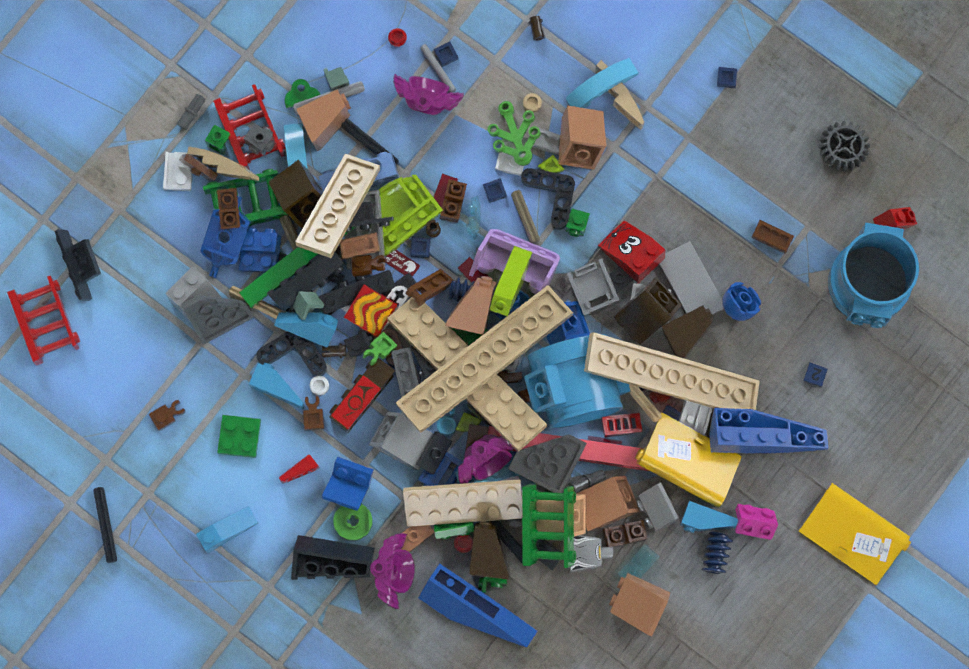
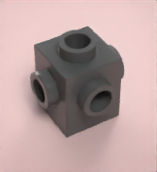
(259, 139)

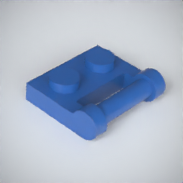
(433, 480)

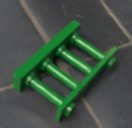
(258, 215)
(531, 534)

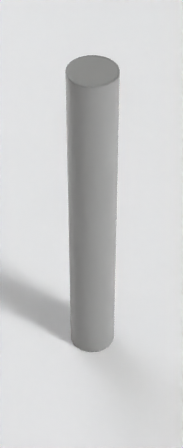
(436, 66)

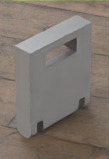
(592, 284)

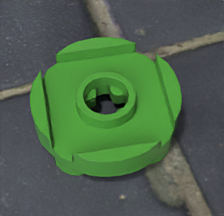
(351, 532)

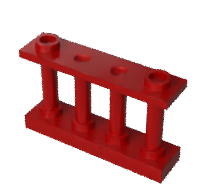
(231, 125)
(25, 317)

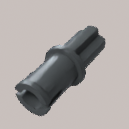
(191, 111)
(588, 481)

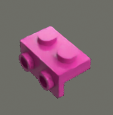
(756, 521)

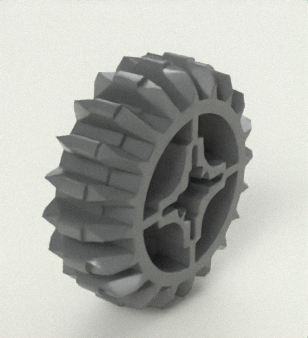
(848, 152)

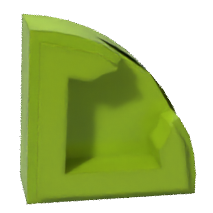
(551, 165)
(465, 420)

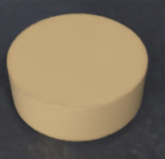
(532, 102)

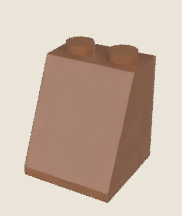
(324, 117)
(581, 137)
(473, 309)
(609, 502)
(639, 603)

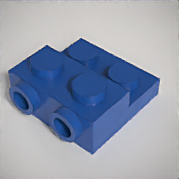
(259, 250)

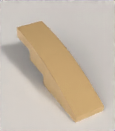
(624, 102)
(224, 165)

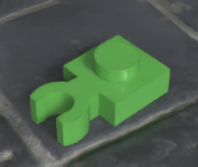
(380, 347)

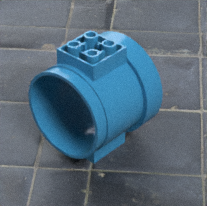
(853, 304)
(565, 390)

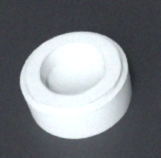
(319, 385)

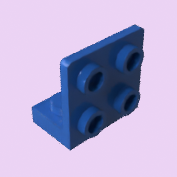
(348, 484)

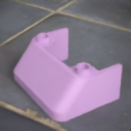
(497, 249)

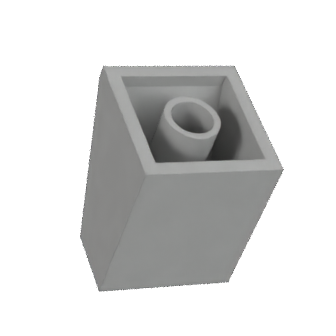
(188, 287)
(400, 439)

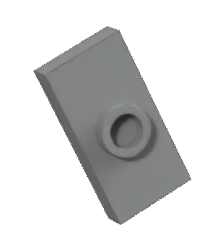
(547, 141)

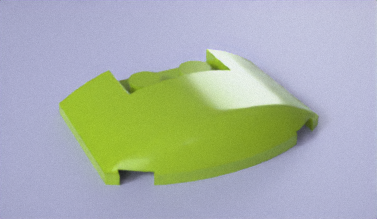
(411, 208)

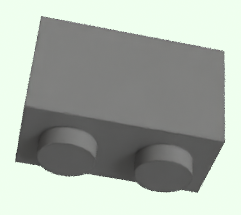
(656, 508)

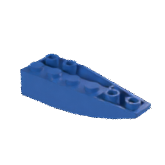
(761, 432)
(471, 607)

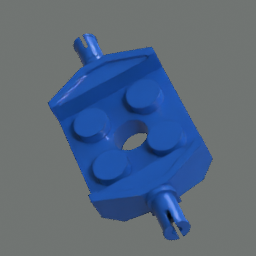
(221, 252)

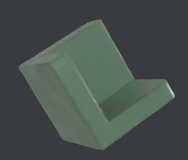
(336, 78)
(306, 302)

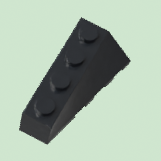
(307, 280)
(330, 558)

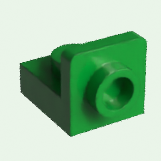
(217, 138)
(577, 223)
(495, 583)

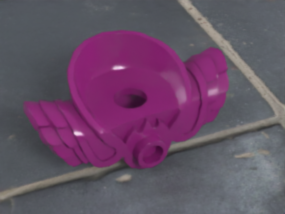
(426, 94)
(484, 458)
(393, 570)

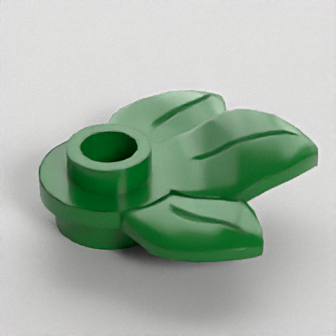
(295, 96)

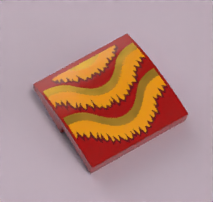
(370, 310)

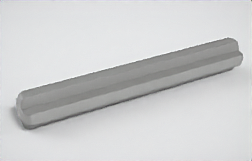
(348, 91)

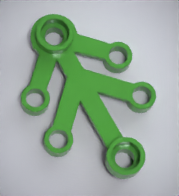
(515, 135)

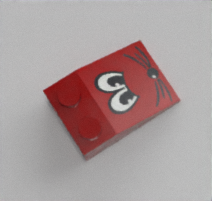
(633, 250)

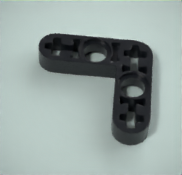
(560, 191)
(299, 345)

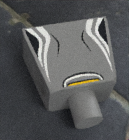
(589, 553)

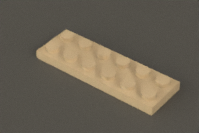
(337, 205)
(463, 502)

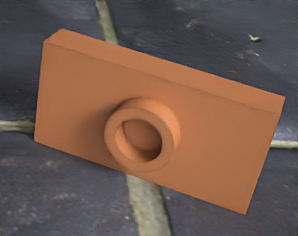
(359, 245)
(416, 536)

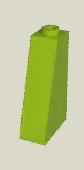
(511, 281)

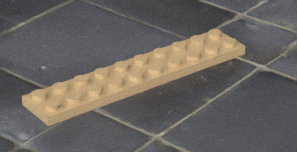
(484, 359)
(669, 374)
(493, 399)

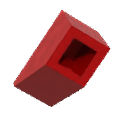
(897, 218)

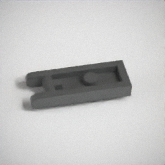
(405, 370)

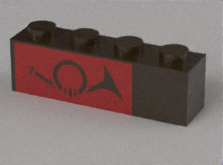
(362, 395)

